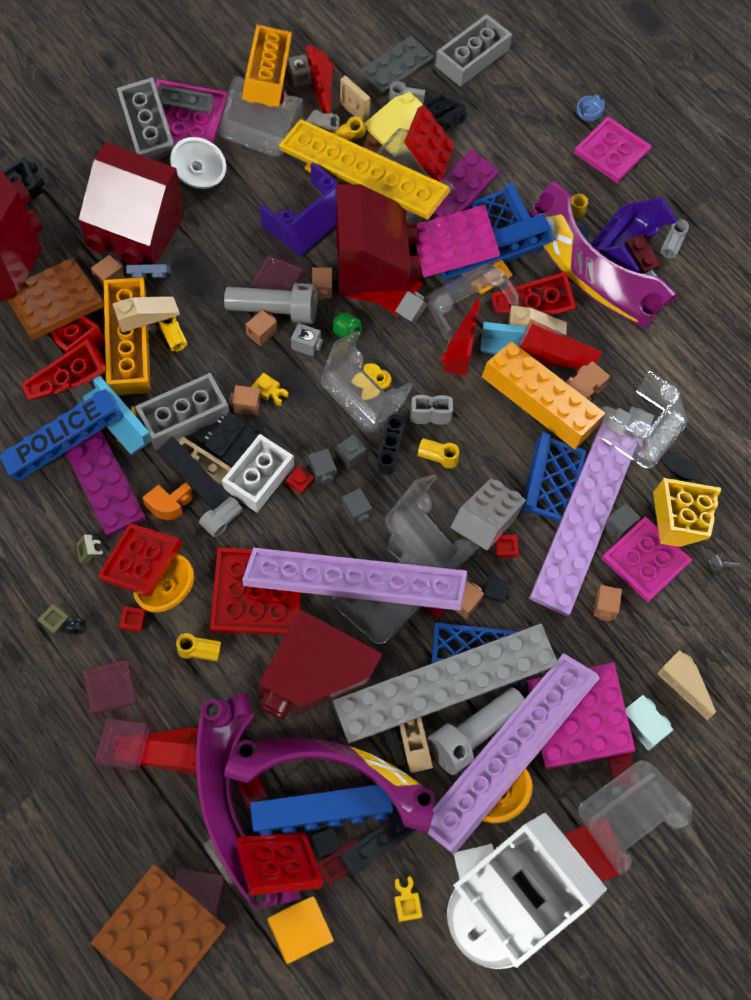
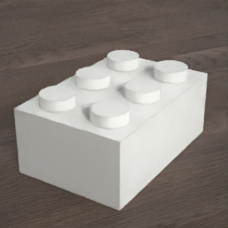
(258, 473)

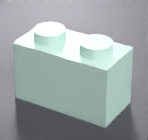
(647, 722)

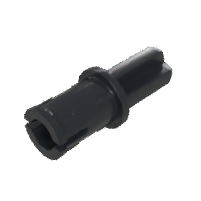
(395, 748)

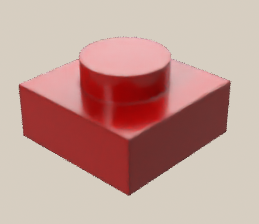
(300, 480)
(507, 546)
(132, 619)

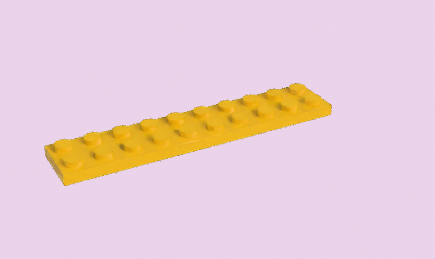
(361, 166)

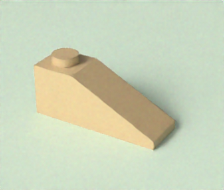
(143, 311)
(521, 316)
(209, 463)
(686, 680)
(416, 746)

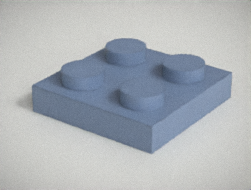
(157, 271)

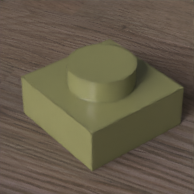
(53, 619)

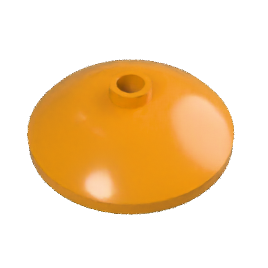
(172, 587)
(515, 801)

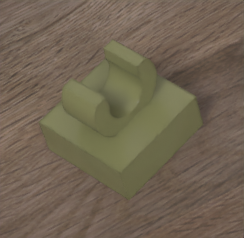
(86, 549)

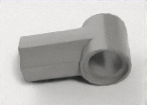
(398, 88)
(324, 121)
(674, 239)
(619, 414)
(216, 521)

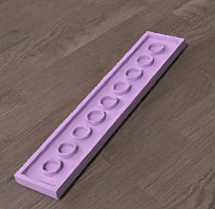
(580, 527)
(356, 578)
(510, 752)

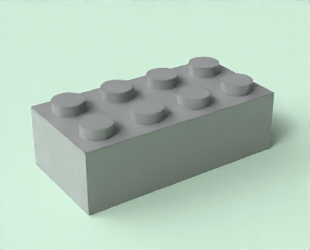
(473, 50)
(146, 119)
(182, 410)
(488, 513)

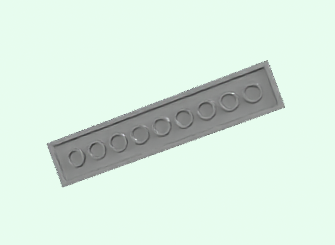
(444, 683)

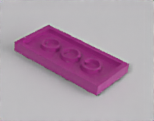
(470, 179)

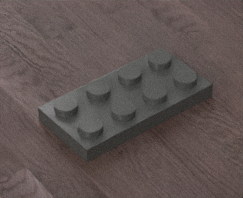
(396, 65)

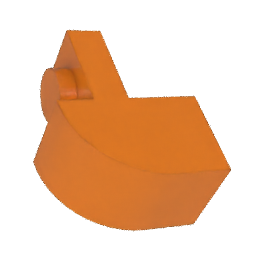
(165, 505)

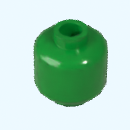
(346, 324)

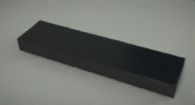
(192, 473)
(375, 845)

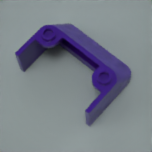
(630, 221)
(313, 225)

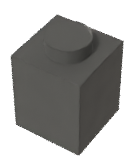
(351, 452)
(322, 467)
(357, 507)
(621, 521)

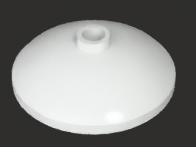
(199, 155)

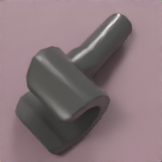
(717, 563)

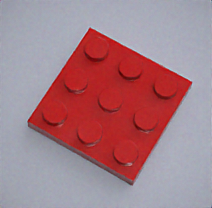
(429, 143)
(140, 560)
(278, 863)

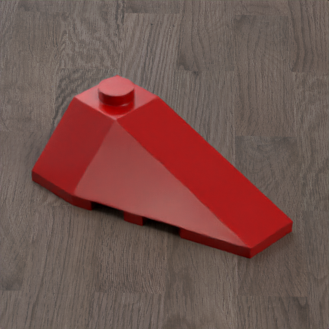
(321, 77)
(546, 295)
(76, 332)
(459, 348)
(556, 348)
(69, 371)
(171, 750)

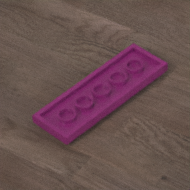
(105, 484)

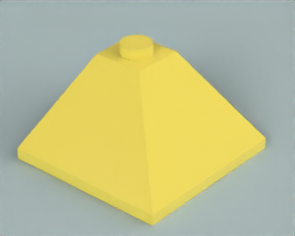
(394, 115)

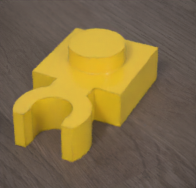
(269, 389)
(407, 904)

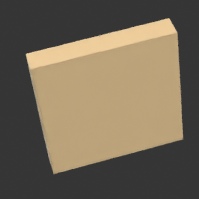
(354, 99)

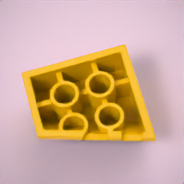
(684, 511)

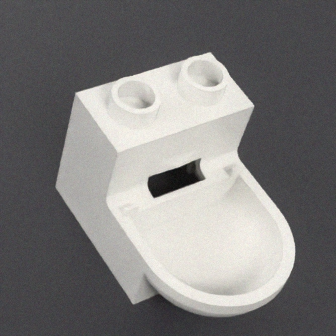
(492, 915)

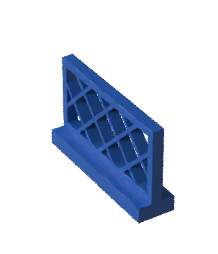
(515, 207)
(538, 470)
(460, 629)

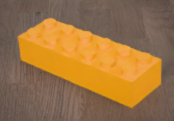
(266, 66)
(127, 351)
(543, 395)

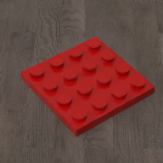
(248, 608)

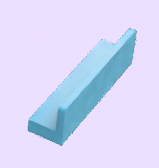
(497, 336)
(127, 428)

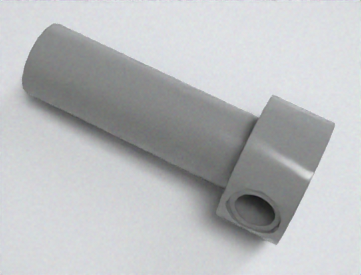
(299, 303)
(454, 746)

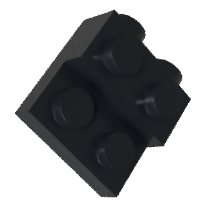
(446, 111)
(26, 172)
(229, 439)

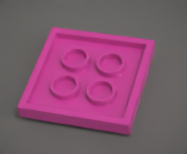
(612, 149)
(644, 561)

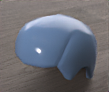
(590, 108)

